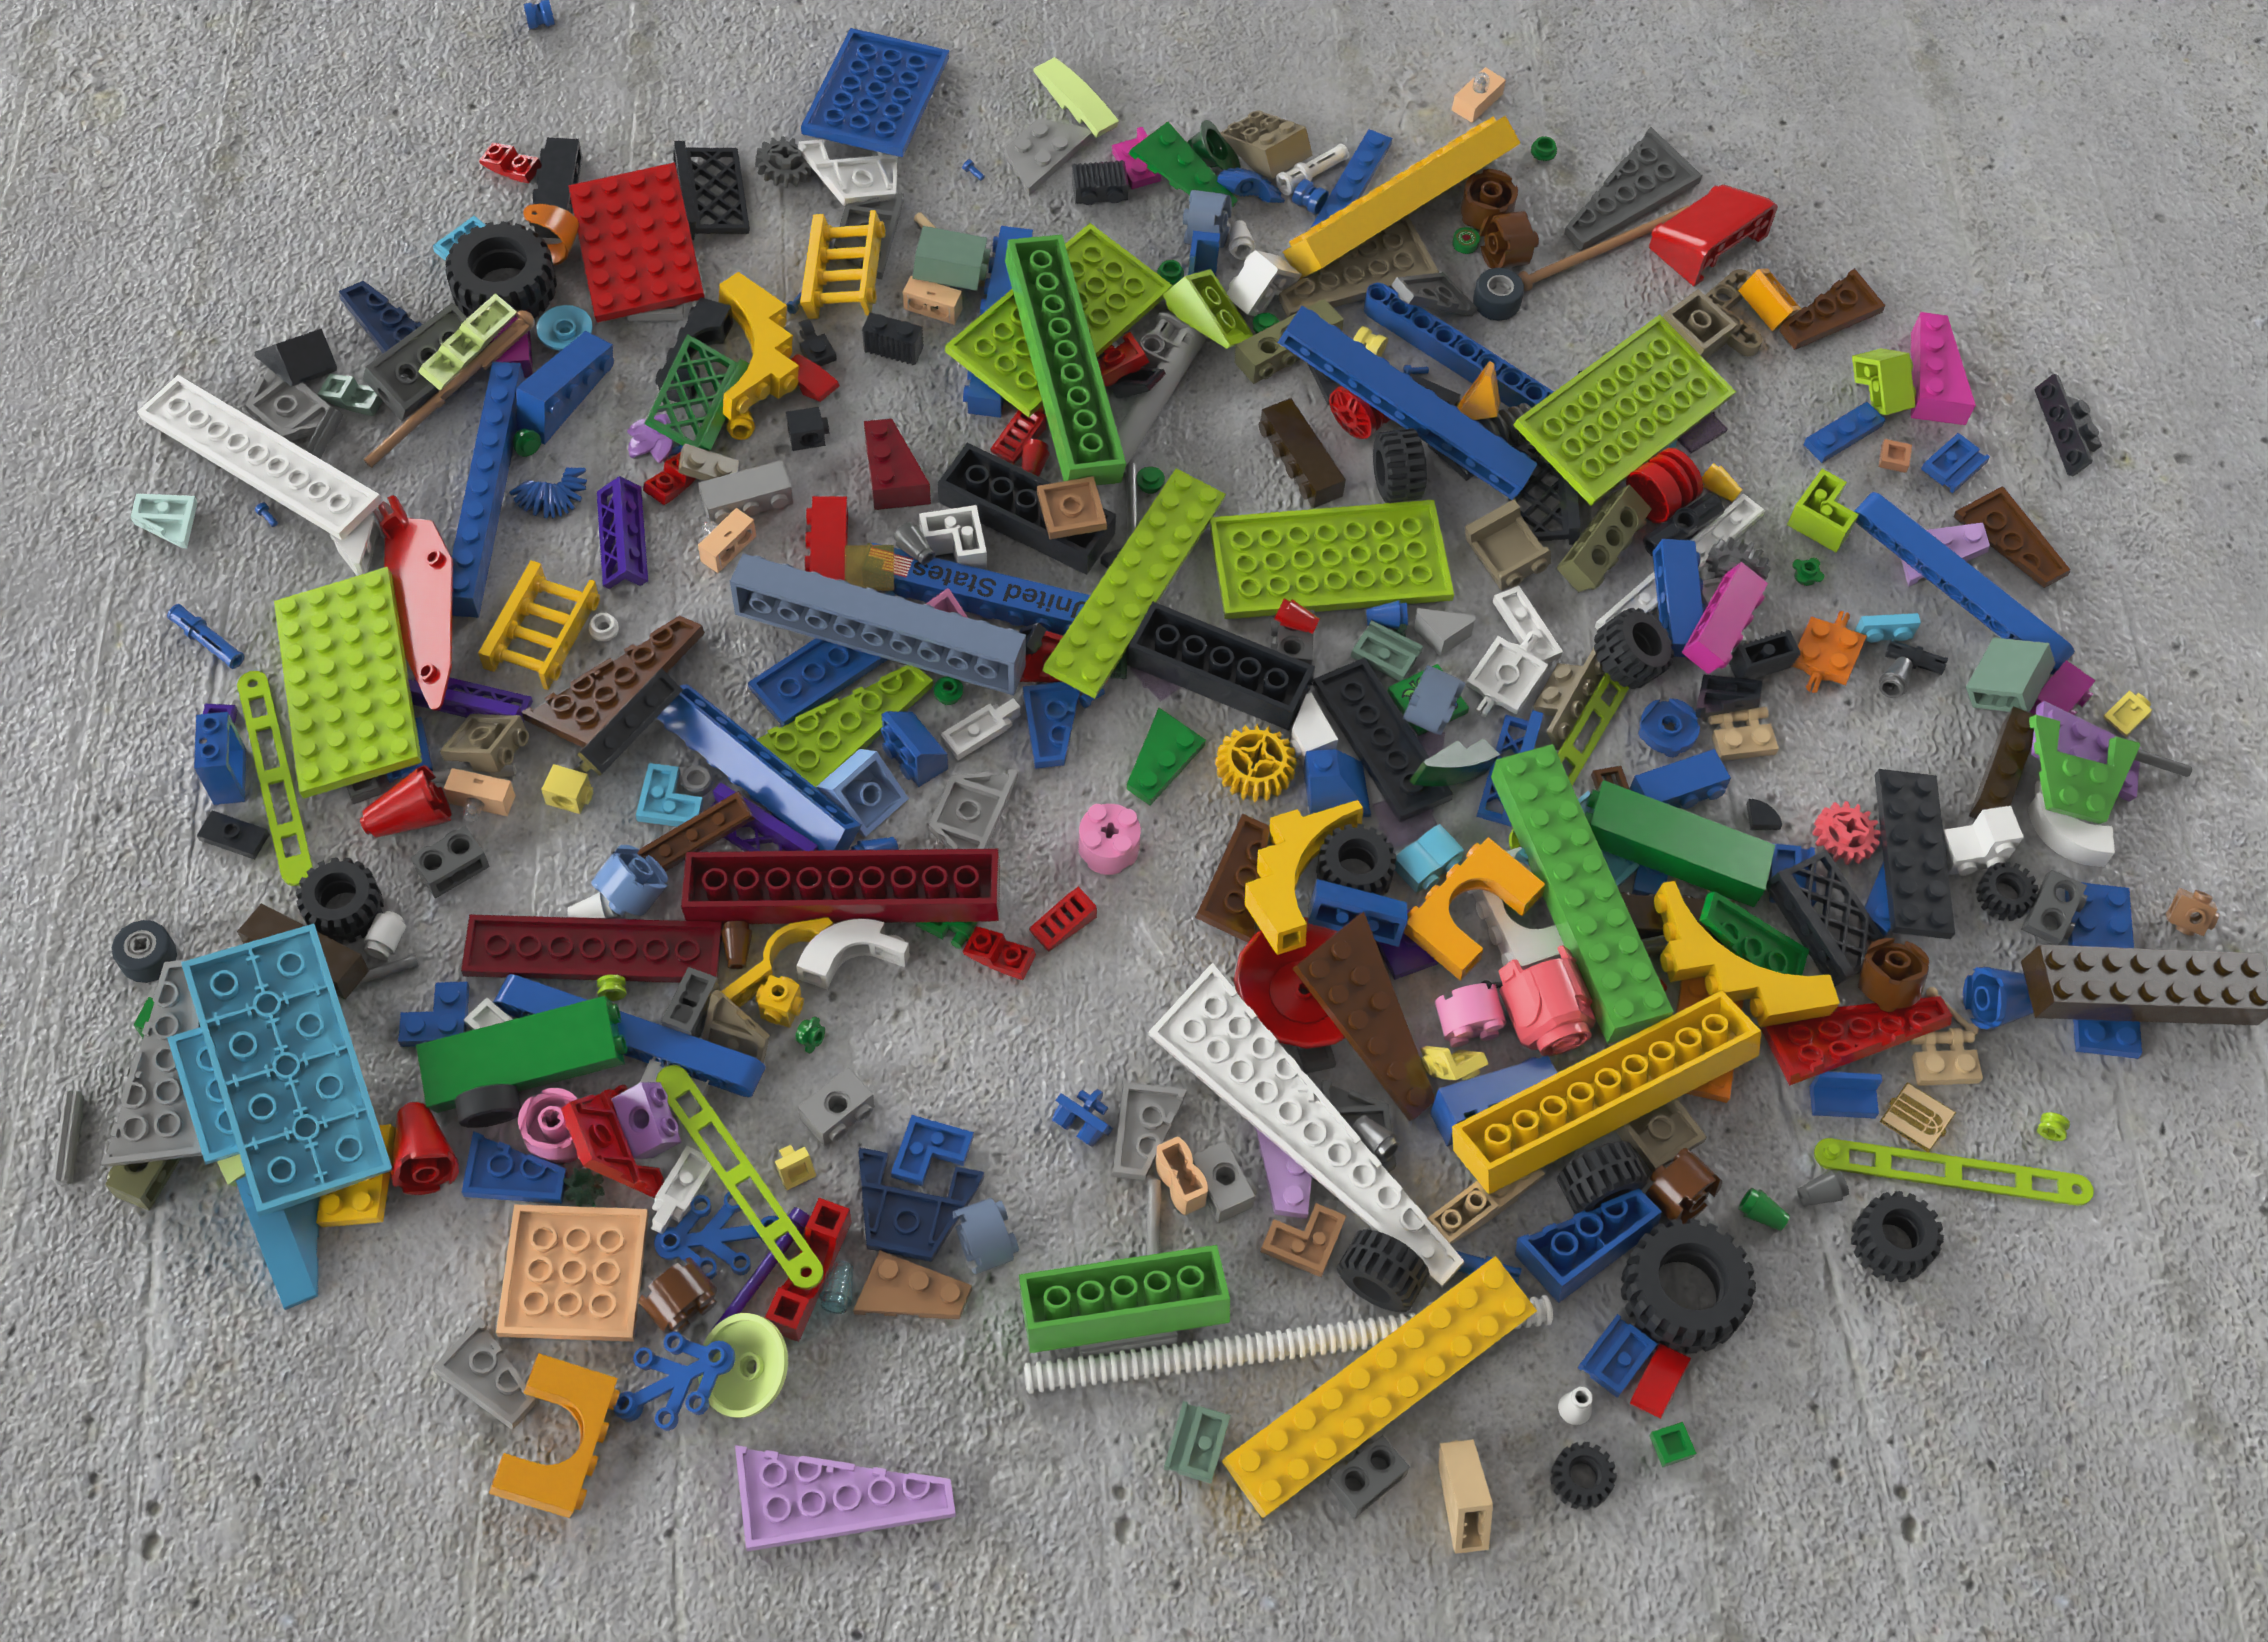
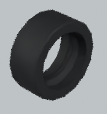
(488, 1105)

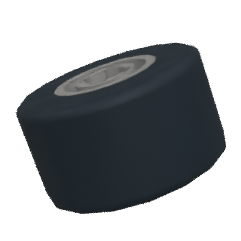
(1498, 294)
(142, 950)

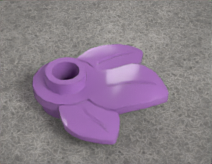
(649, 440)

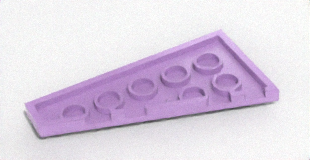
(817, 1498)

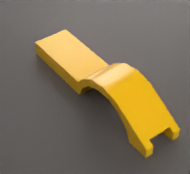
(748, 984)

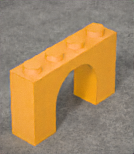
(1485, 869)
(559, 1486)

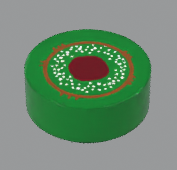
(1466, 240)

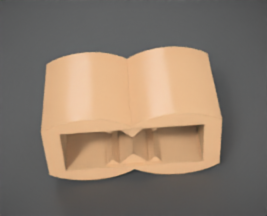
(1177, 1171)

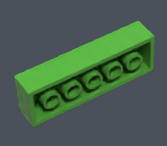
(1124, 1298)

